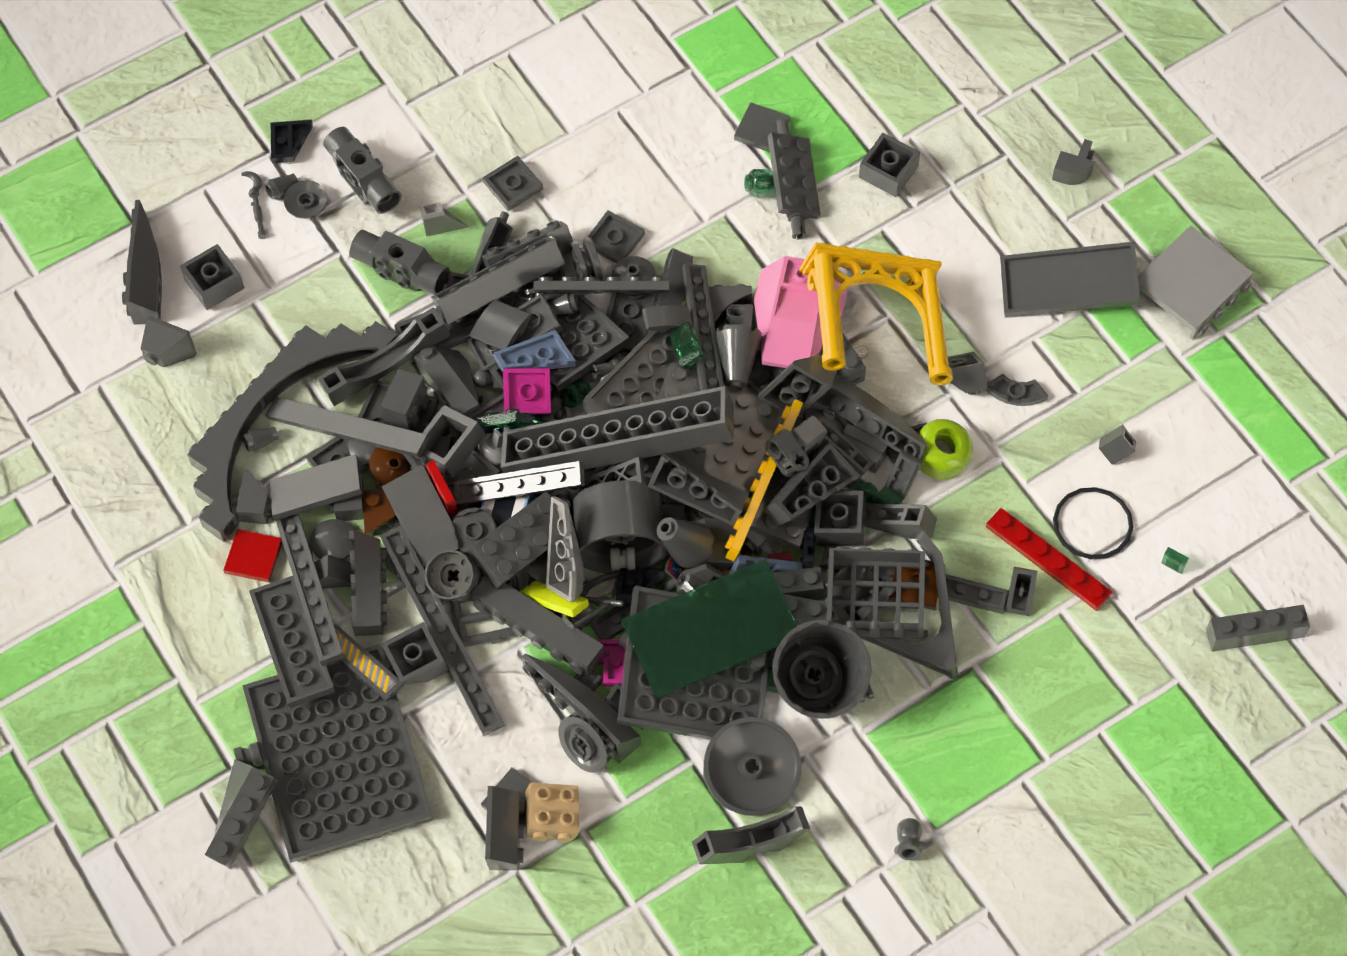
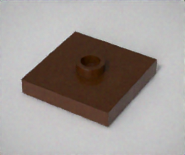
(911, 595)

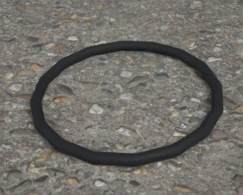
(1085, 555)

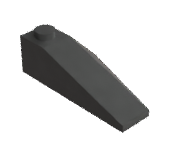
(449, 376)

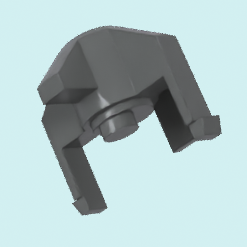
(696, 577)

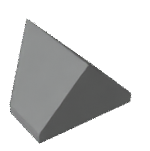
(439, 220)

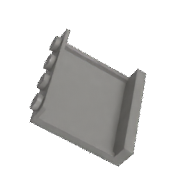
(1194, 280)

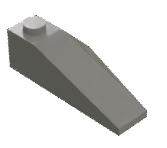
(564, 560)

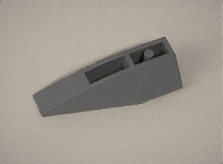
(143, 271)
(581, 700)

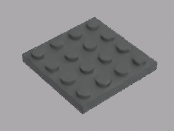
(590, 339)

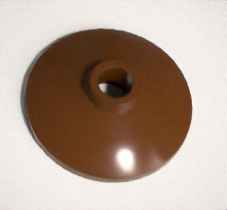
(382, 470)

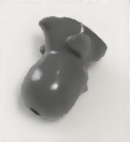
(909, 836)

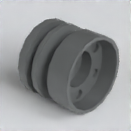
(440, 575)

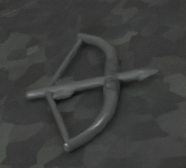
(603, 602)

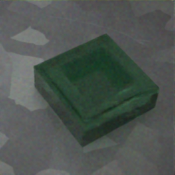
(1174, 560)

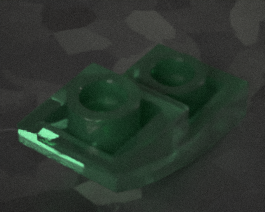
(685, 345)
(872, 495)

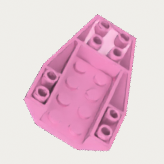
(788, 313)

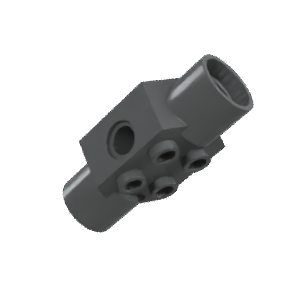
(361, 170)
(399, 261)

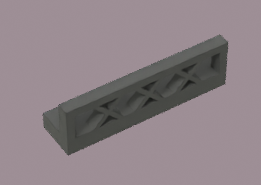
(621, 469)

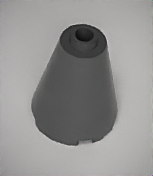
(737, 353)
(686, 541)

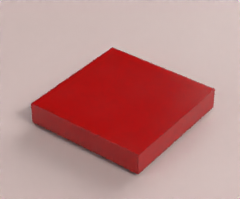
(442, 488)
(253, 555)

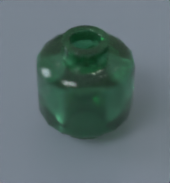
(759, 183)

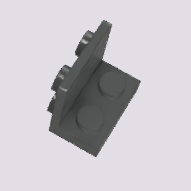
(861, 593)

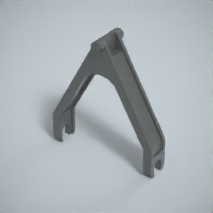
(940, 651)

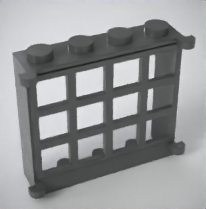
(878, 558)

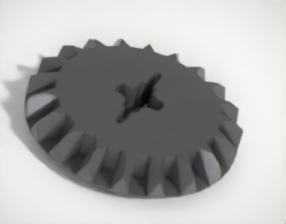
(583, 743)

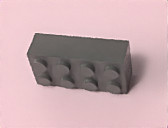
(514, 542)

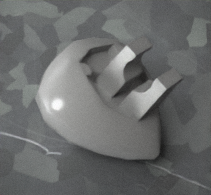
(491, 446)

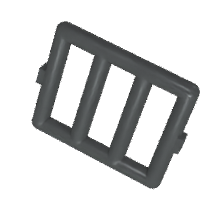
(461, 620)

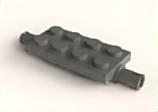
(793, 177)

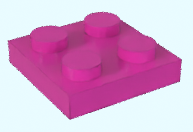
(527, 390)

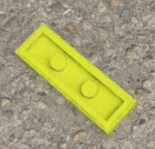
(543, 596)

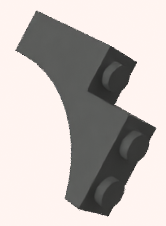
(725, 296)
(743, 842)

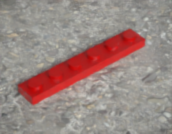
(1048, 559)

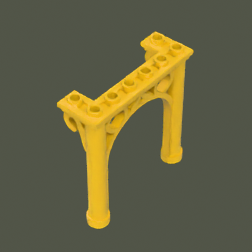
(920, 288)

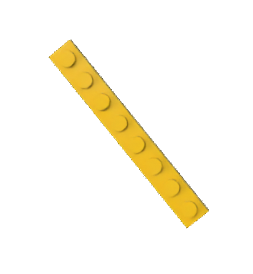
(759, 487)

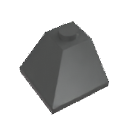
(166, 343)
(968, 373)

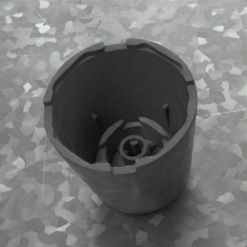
(837, 659)

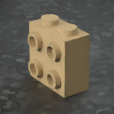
(552, 812)

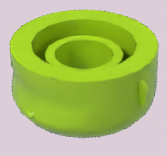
(940, 464)

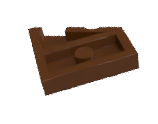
(376, 510)

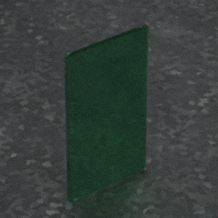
(709, 628)

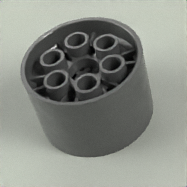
(620, 517)

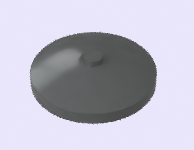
(752, 766)

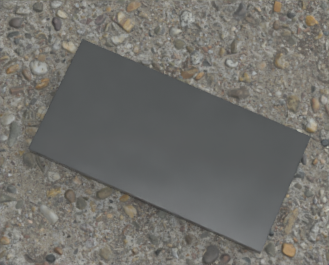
(1070, 279)

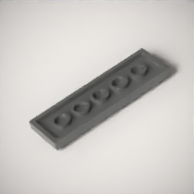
(291, 642)

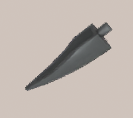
(495, 234)

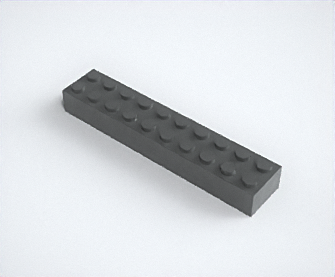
(623, 432)

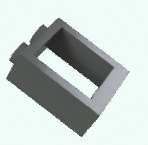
(462, 448)

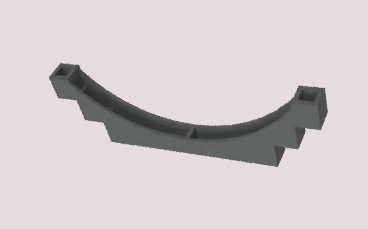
(218, 448)

